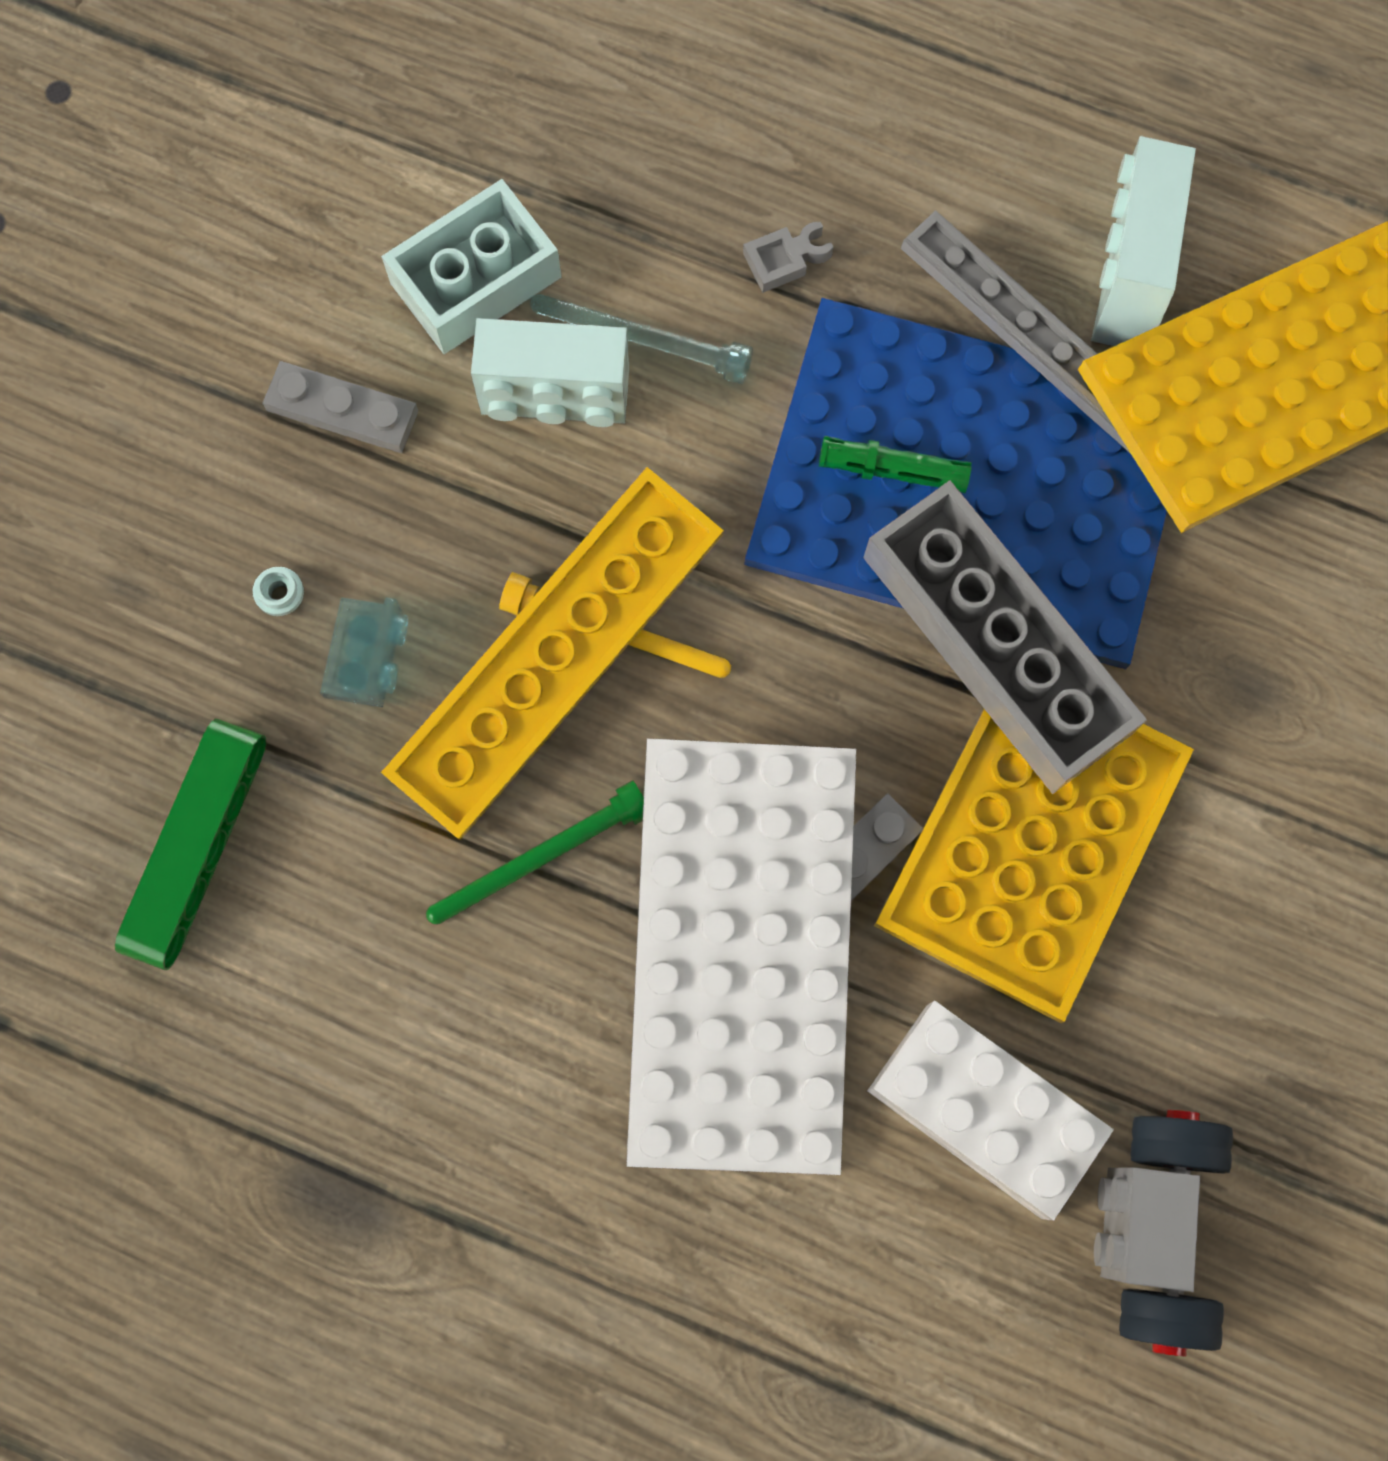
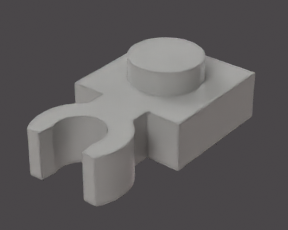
(781, 259)

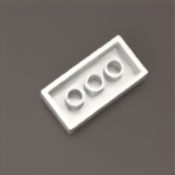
(990, 1111)

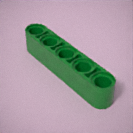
(190, 844)

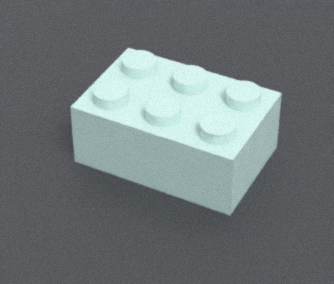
(472, 265)
(551, 371)

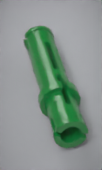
(894, 464)

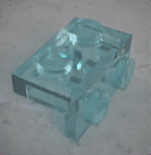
(363, 651)

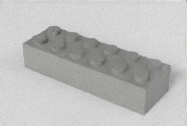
(1002, 636)

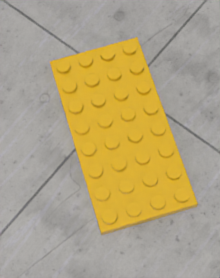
(1255, 381)

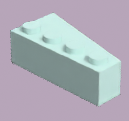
(1144, 240)

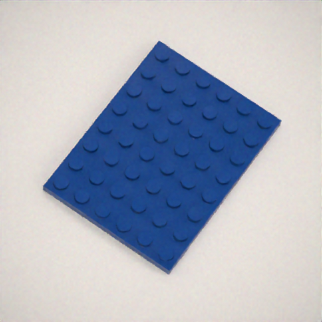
(1039, 476)

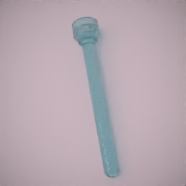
(729, 360)

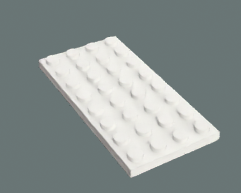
(742, 958)

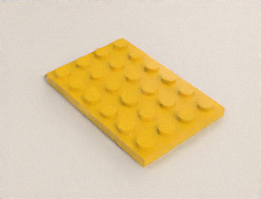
(1029, 878)

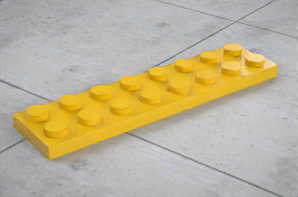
(553, 653)

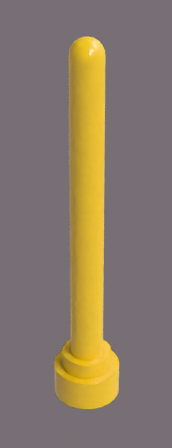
(520, 590)

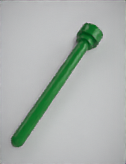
(624, 808)

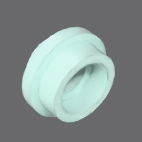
(271, 579)

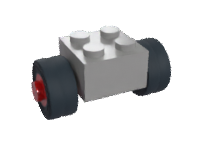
(1154, 1231)

